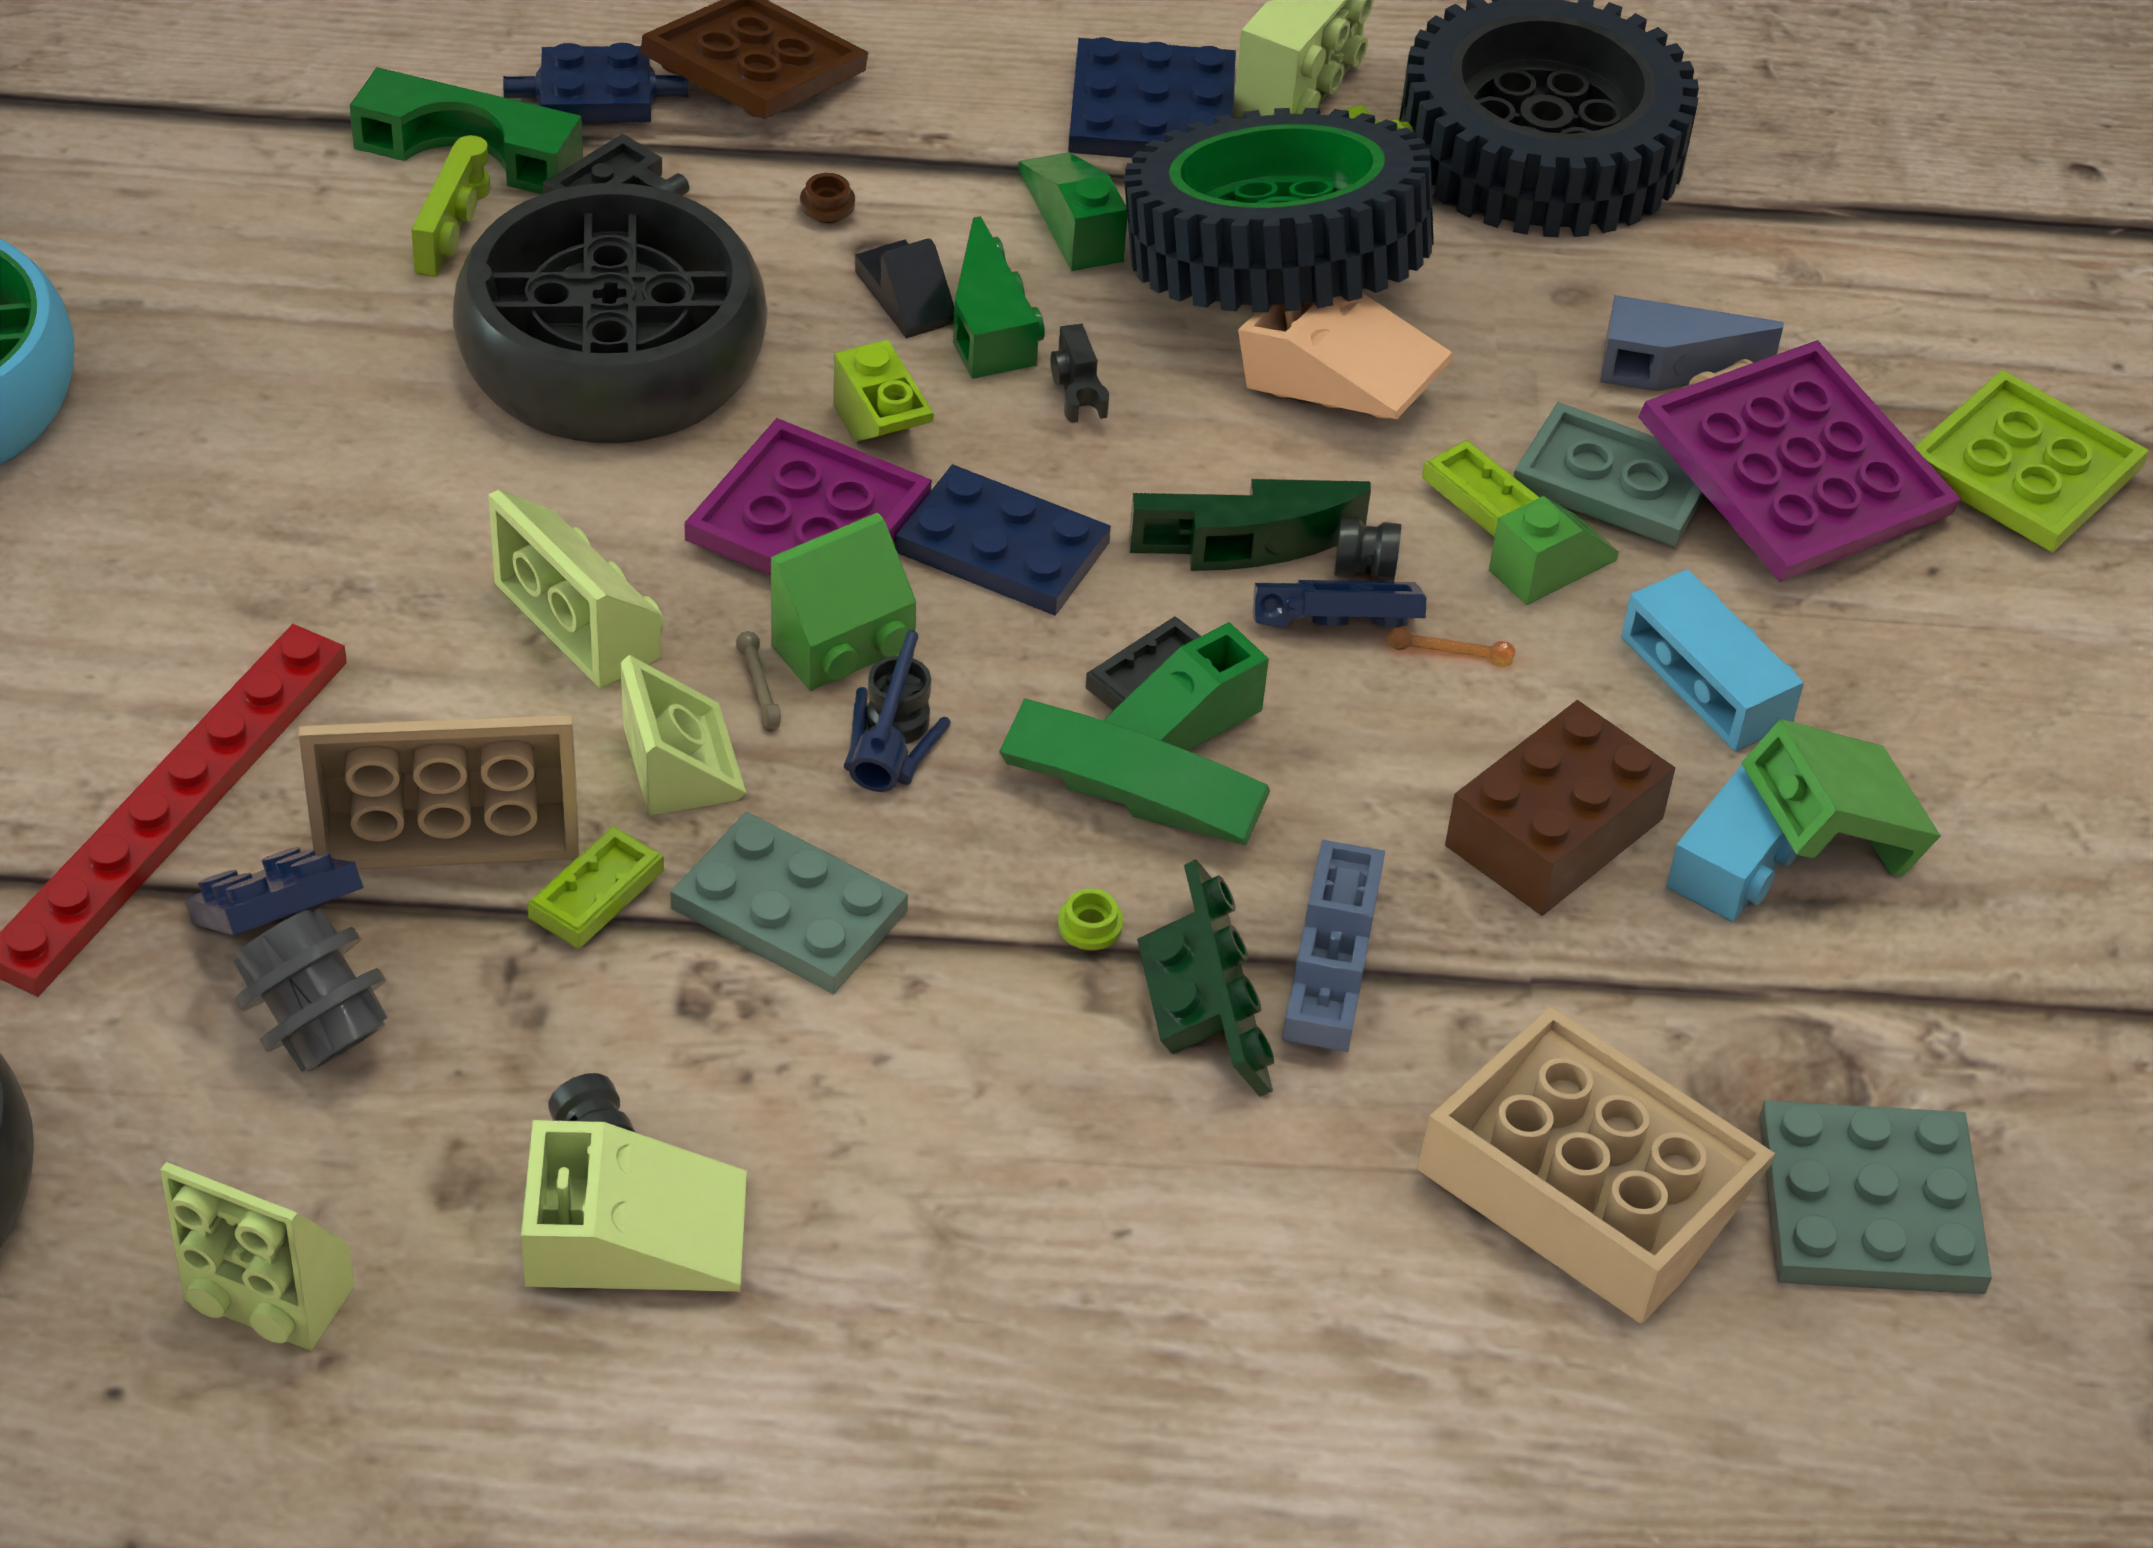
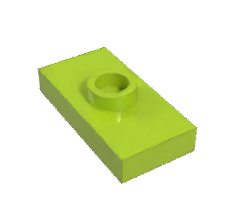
(1476, 484)
(595, 887)

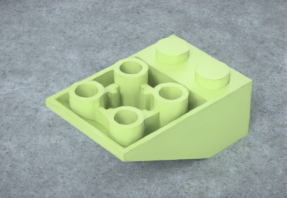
(1298, 53)
(628, 1212)
(255, 1259)

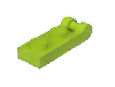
(450, 204)

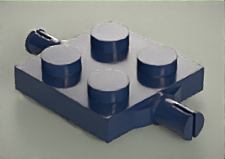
(596, 82)

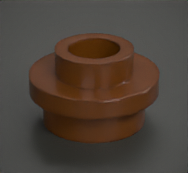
(827, 198)

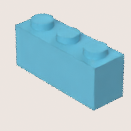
(1711, 659)
(1730, 851)

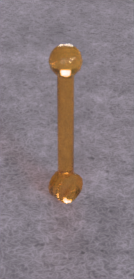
(1500, 653)

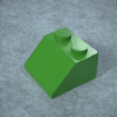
(840, 602)

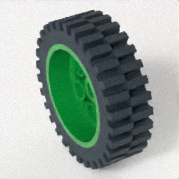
(1279, 209)

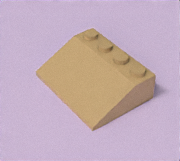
(442, 791)
(1592, 1162)

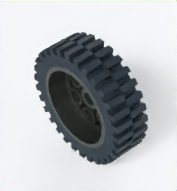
(1550, 113)

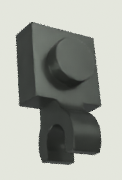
(1076, 370)

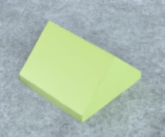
(676, 742)

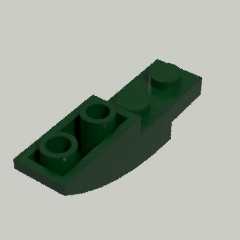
(1267, 527)

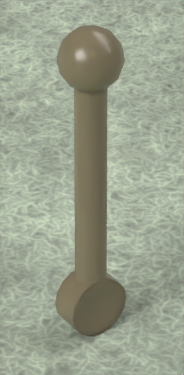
(748, 644)

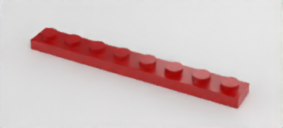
(165, 808)

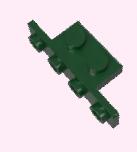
(1200, 980)

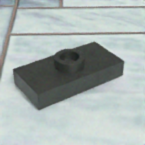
(1130, 667)

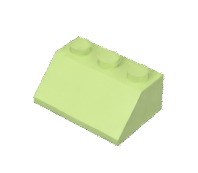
(570, 589)

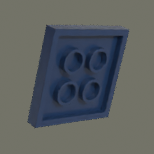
(1144, 90)

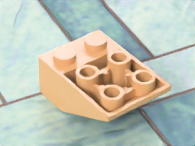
(1340, 356)

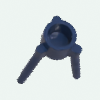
(880, 755)

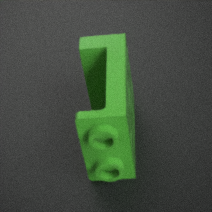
(1838, 784)

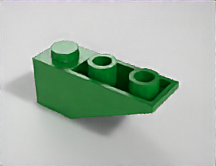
(992, 317)
(1198, 690)

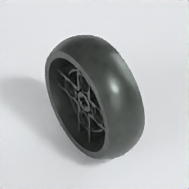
(609, 312)

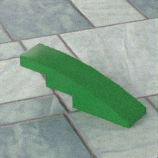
(1136, 770)

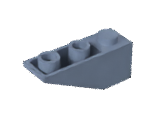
(1669, 344)

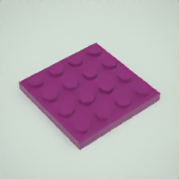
(1798, 459)

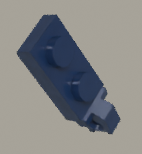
(1335, 601)

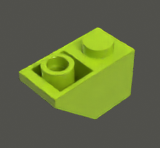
(876, 392)

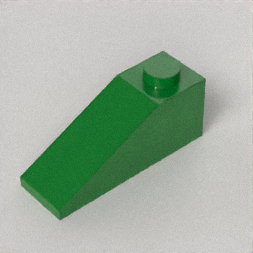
(1078, 208)

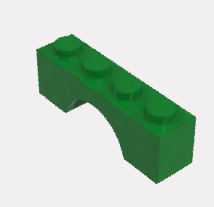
(409, 114)

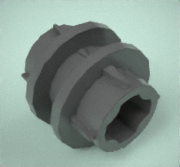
(310, 989)

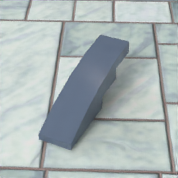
(1334, 946)

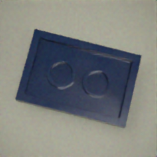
(1003, 539)
(285, 886)

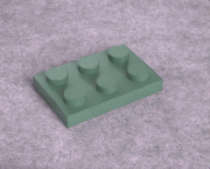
(1610, 474)
(789, 902)

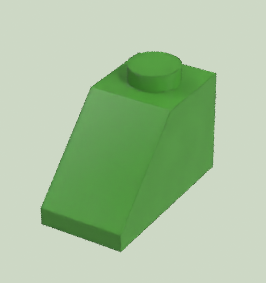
(1545, 549)

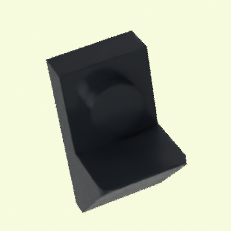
(908, 285)

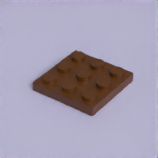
(754, 54)

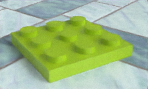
(2030, 459)

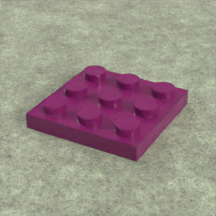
(796, 490)

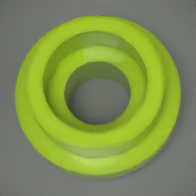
(1090, 919)

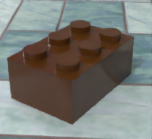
(1559, 807)

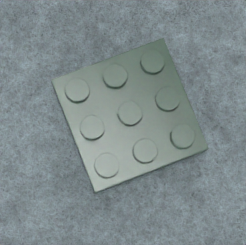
(1874, 1198)

